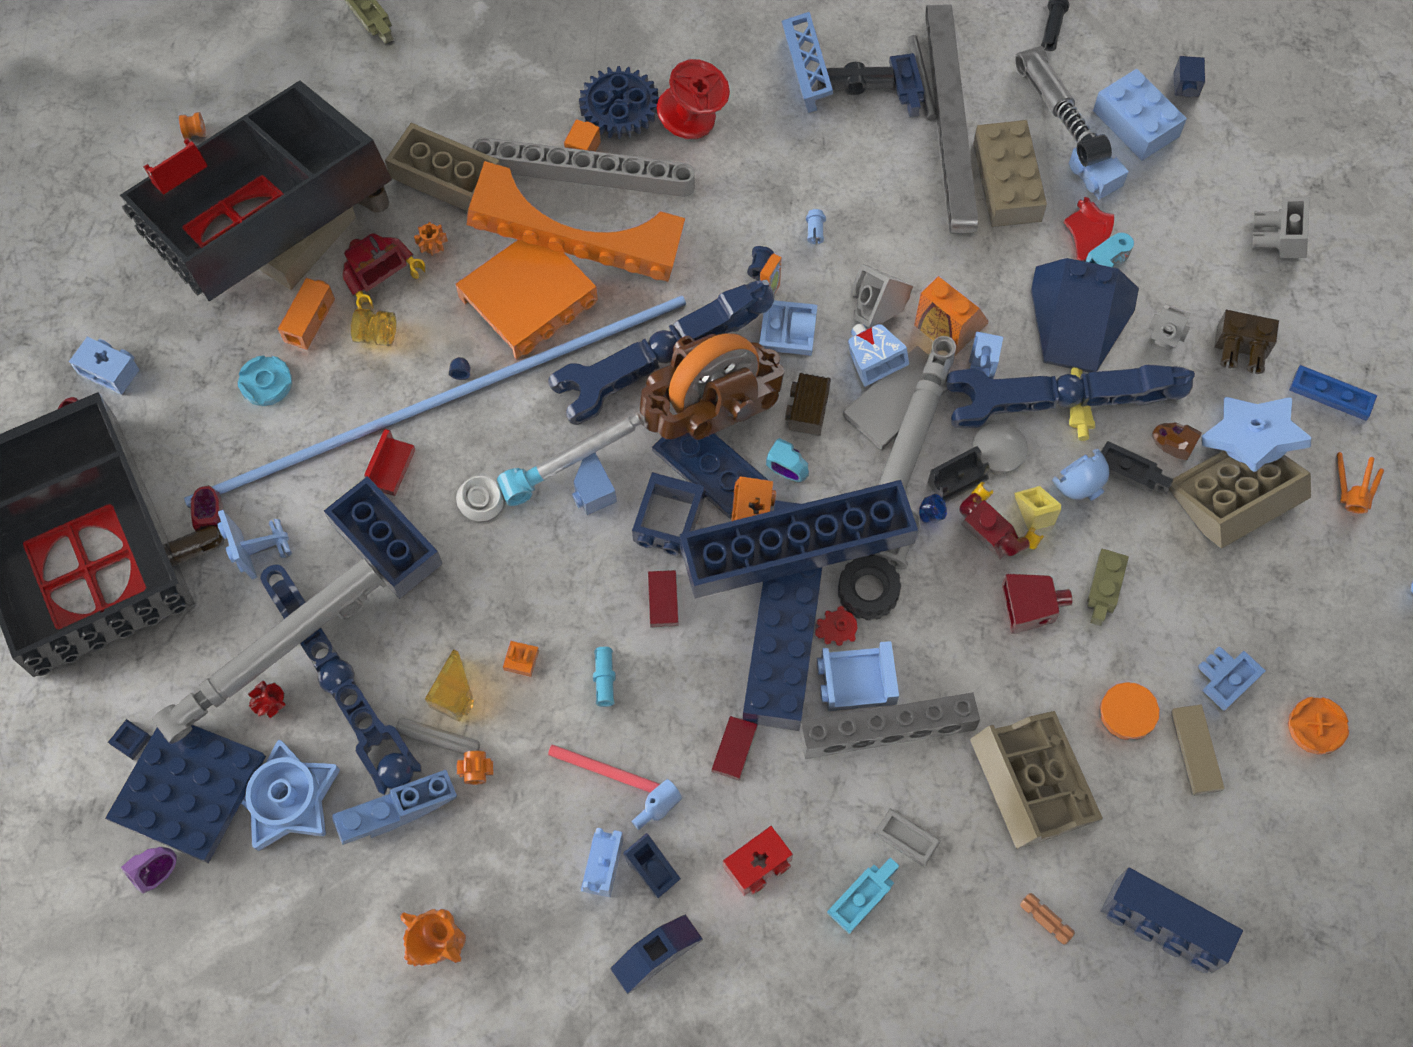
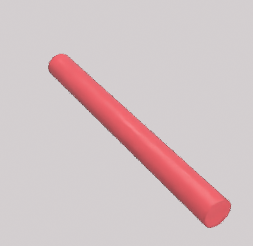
(602, 768)

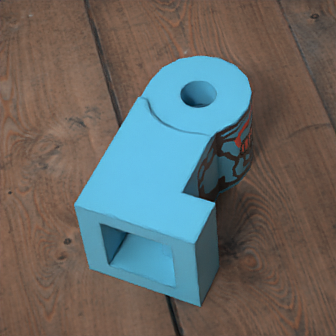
(1112, 251)

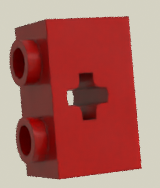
(765, 846)

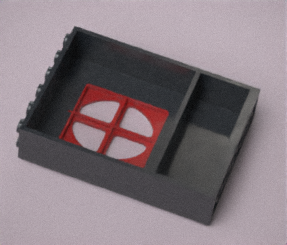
(284, 150)
(54, 482)

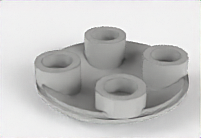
(1001, 447)

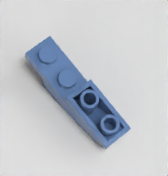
(395, 809)

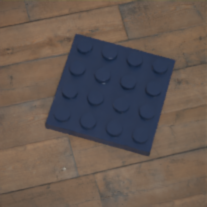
(186, 791)

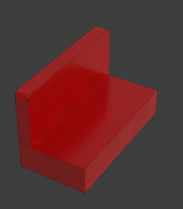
(389, 463)

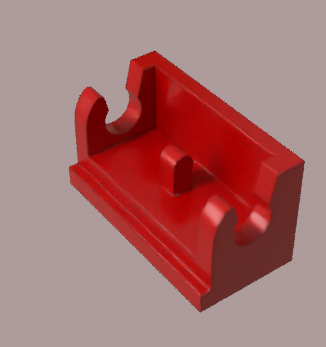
(176, 168)

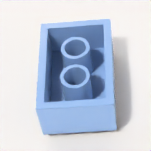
(1139, 114)

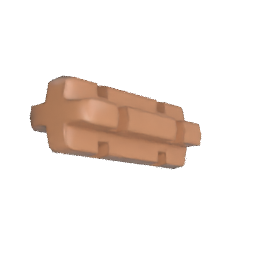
(1047, 918)

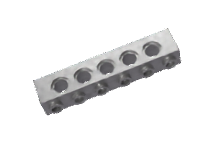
(889, 725)

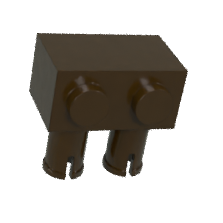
(1246, 335)

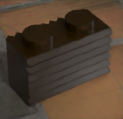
(809, 404)

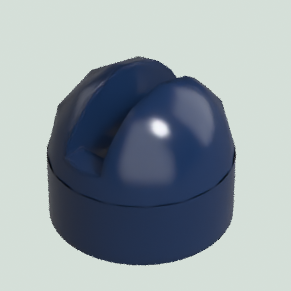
(459, 369)

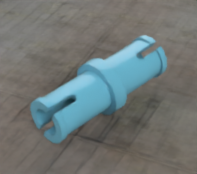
(604, 677)

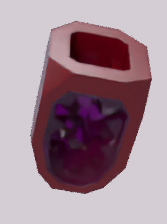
(205, 508)

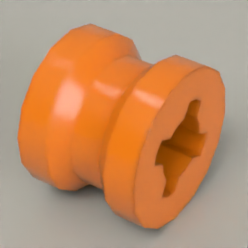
(192, 126)

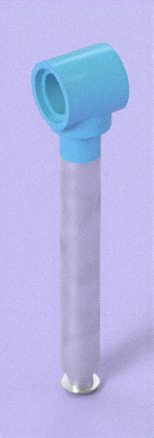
(518, 483)

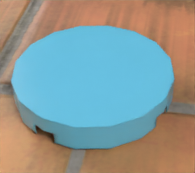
(265, 380)

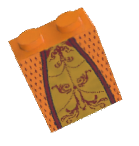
(948, 313)

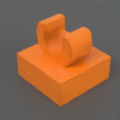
(521, 658)

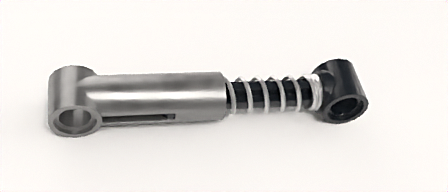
(1035, 66)

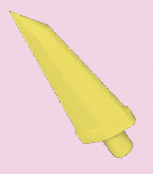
(1081, 416)

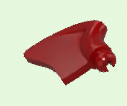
(1089, 227)

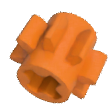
(430, 238)
(474, 767)

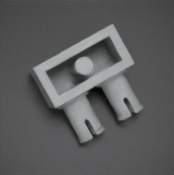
(1291, 224)

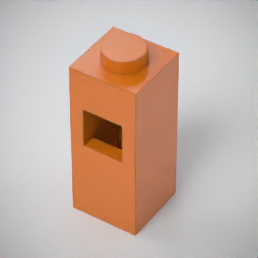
(306, 313)

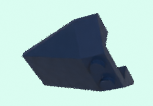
(1080, 311)

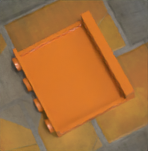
(527, 294)

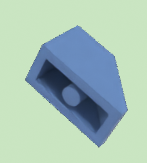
(593, 486)

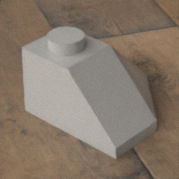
(878, 296)

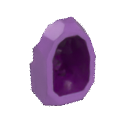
(150, 868)

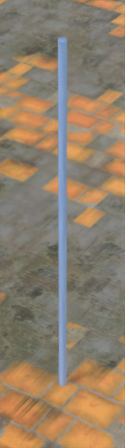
(445, 397)

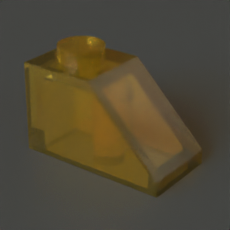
(451, 689)

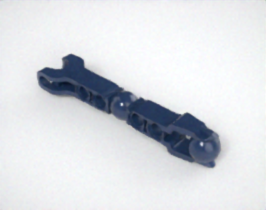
(596, 382)
(1036, 393)
(337, 679)

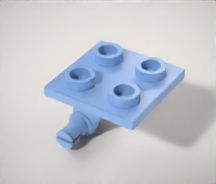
(240, 550)

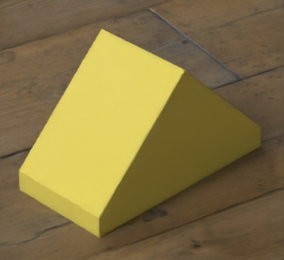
(1037, 507)

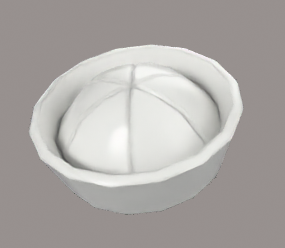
(472, 495)

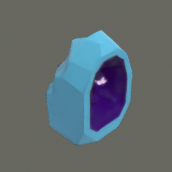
(787, 461)

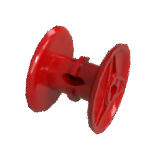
(693, 98)

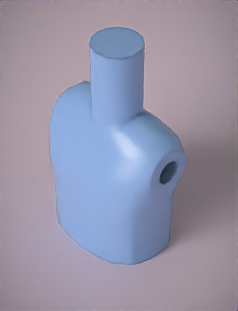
(658, 804)

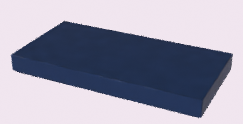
(708, 464)

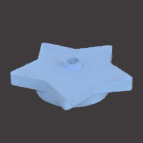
(1256, 432)
(287, 796)

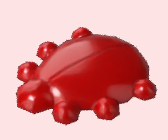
(837, 626)

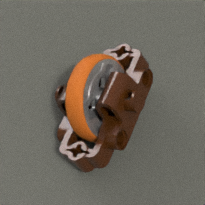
(711, 386)

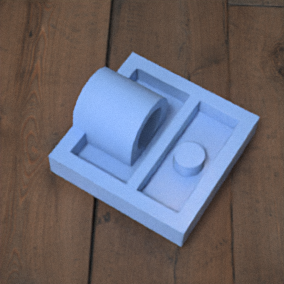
(789, 327)

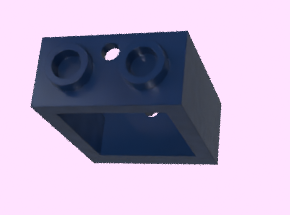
(673, 489)

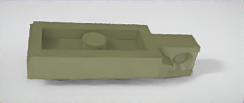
(372, 17)
(1106, 584)

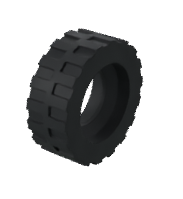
(869, 608)

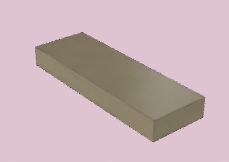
(1197, 749)

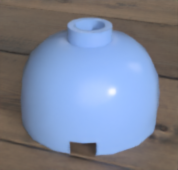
(1084, 477)

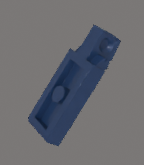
(907, 82)

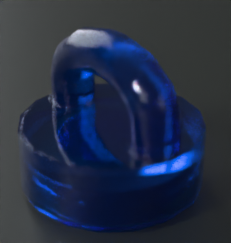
(932, 509)

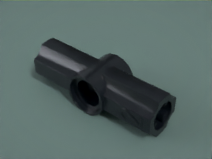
(857, 78)

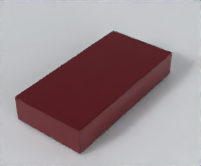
(663, 598)
(734, 748)

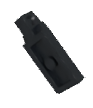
(1135, 469)

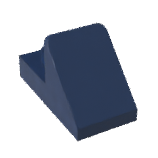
(651, 865)

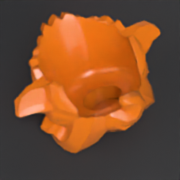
(432, 938)

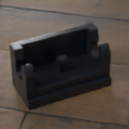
(959, 474)

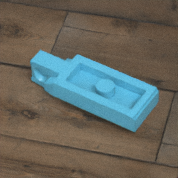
(863, 895)

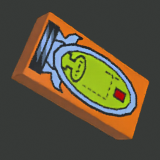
(772, 272)

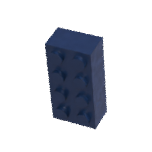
(383, 537)
(1171, 921)

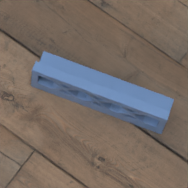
(800, 65)

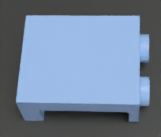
(858, 678)

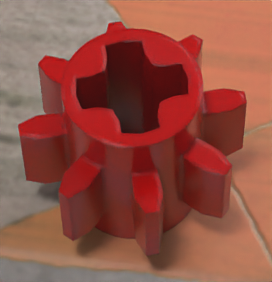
(266, 699)

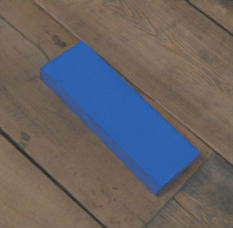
(1333, 392)

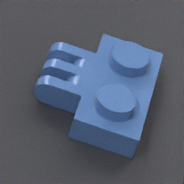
(1229, 676)

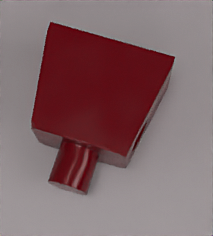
(1032, 601)

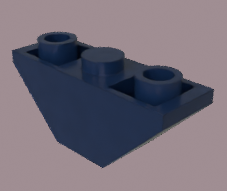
(655, 952)

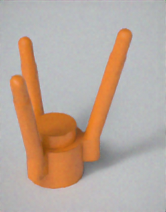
(1359, 498)

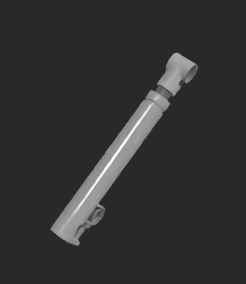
(915, 428)
(340, 598)

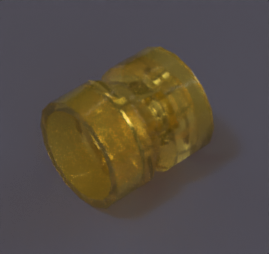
(376, 327)

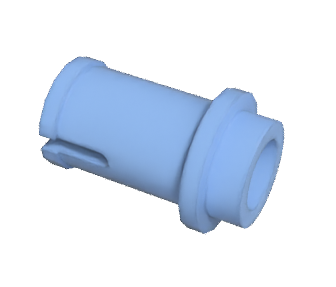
(815, 225)

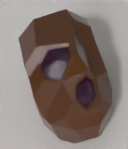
(1176, 439)

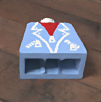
(876, 353)

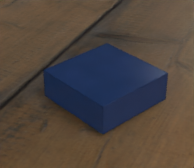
(129, 739)

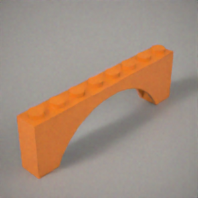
(503, 210)

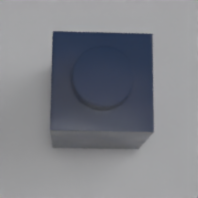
(1189, 76)

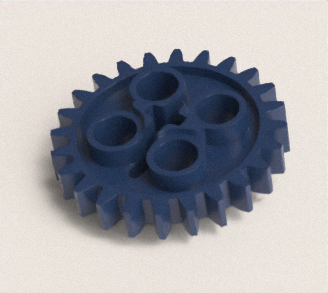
(619, 101)

